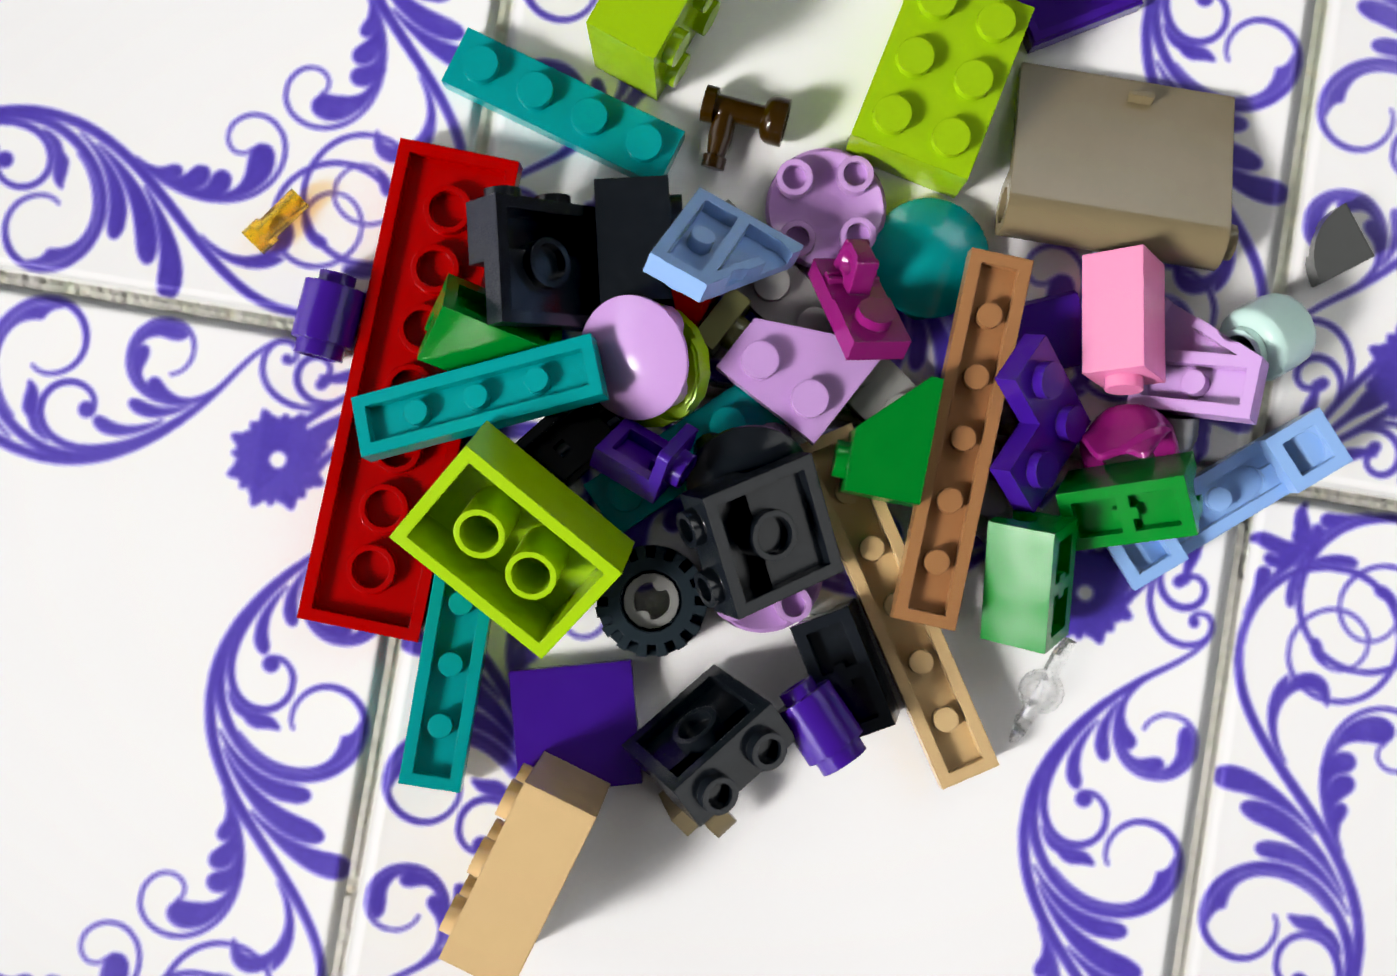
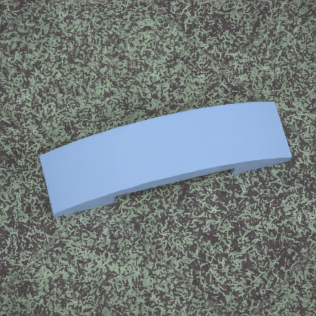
(1241, 486)

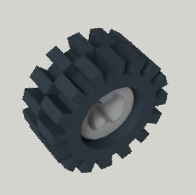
(636, 629)

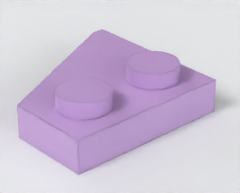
(1205, 373)
(794, 374)

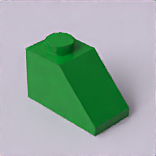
(891, 449)

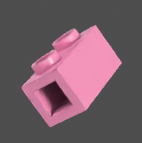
(1123, 319)

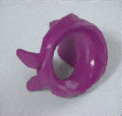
(1127, 430)

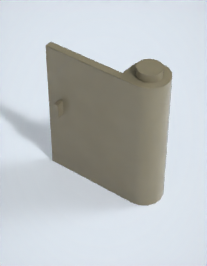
(1120, 167)

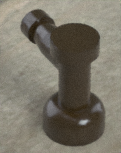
(727, 111)

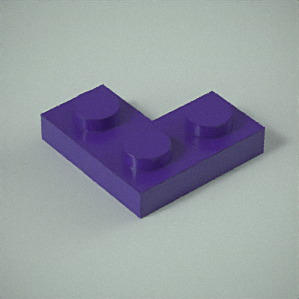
(1048, 424)

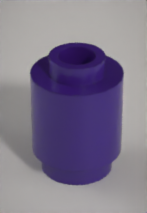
(327, 316)
(821, 725)

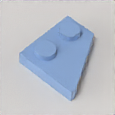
(718, 249)

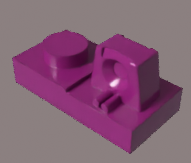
(857, 304)

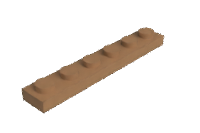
(963, 439)

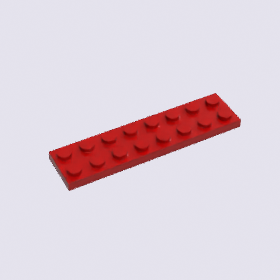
(354, 568)

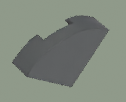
(1336, 246)

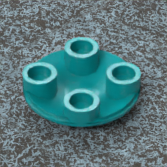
(925, 255)

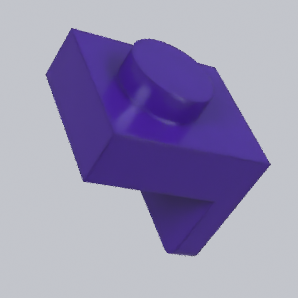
(644, 459)

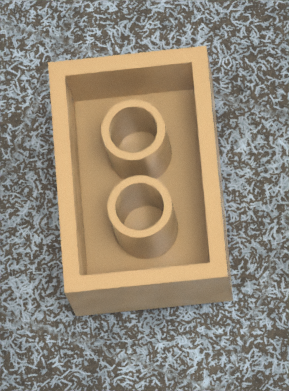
(521, 867)

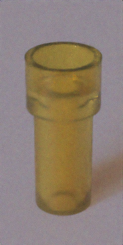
(264, 232)

